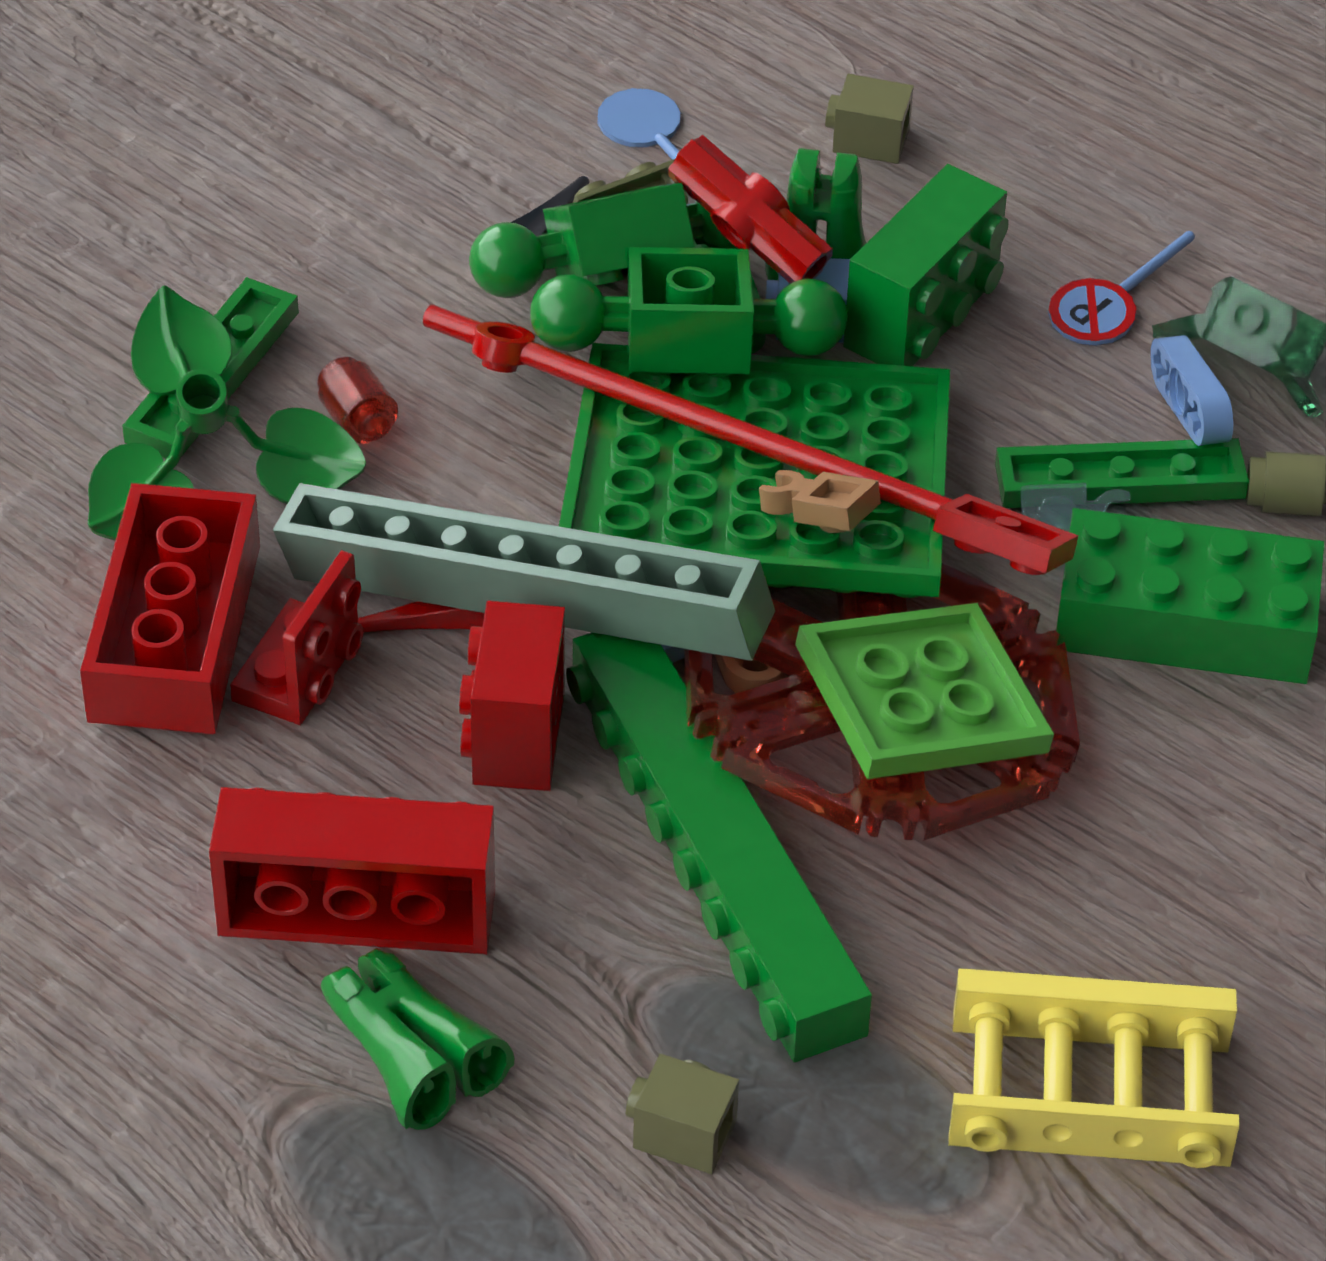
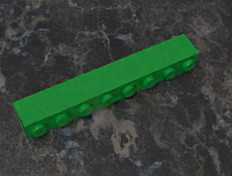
(721, 848)

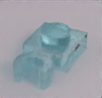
(1055, 502)

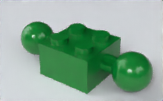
(589, 239)
(689, 312)

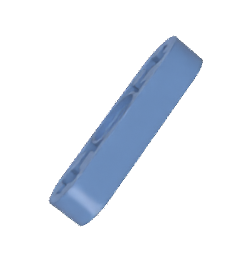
(1191, 390)

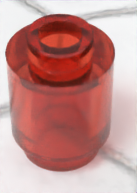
(356, 399)

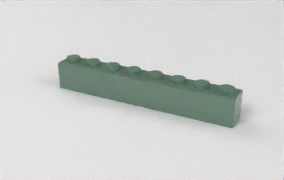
(472, 558)

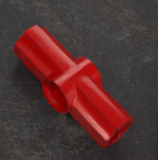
(749, 211)

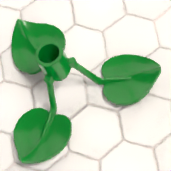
(187, 353)

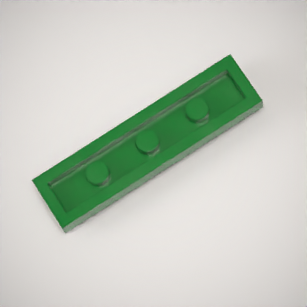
(254, 320)
(1145, 469)

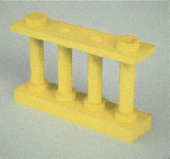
(1096, 1012)

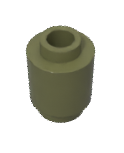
(1287, 483)

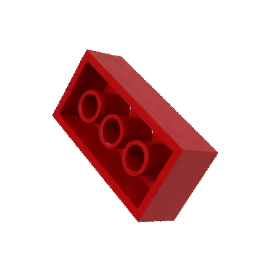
(171, 609)
(353, 870)

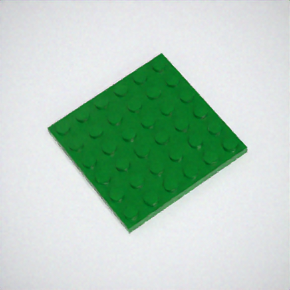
(694, 491)

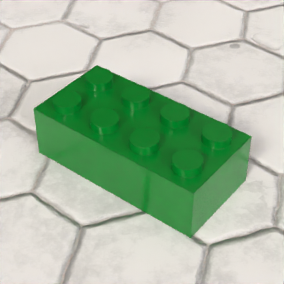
(1191, 596)

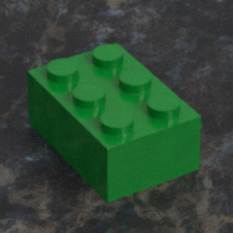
(925, 268)

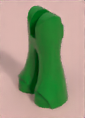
(827, 198)
(415, 1039)

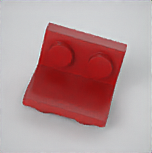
(304, 648)

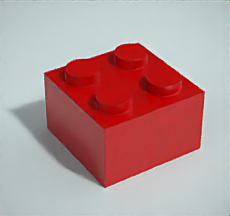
(514, 695)

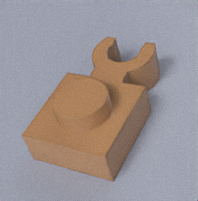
(828, 501)

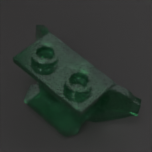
(1261, 333)

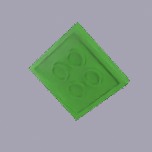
(923, 690)

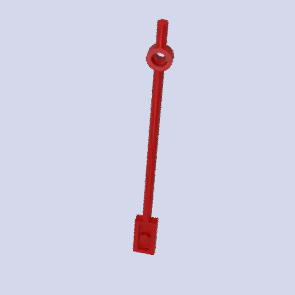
(970, 521)

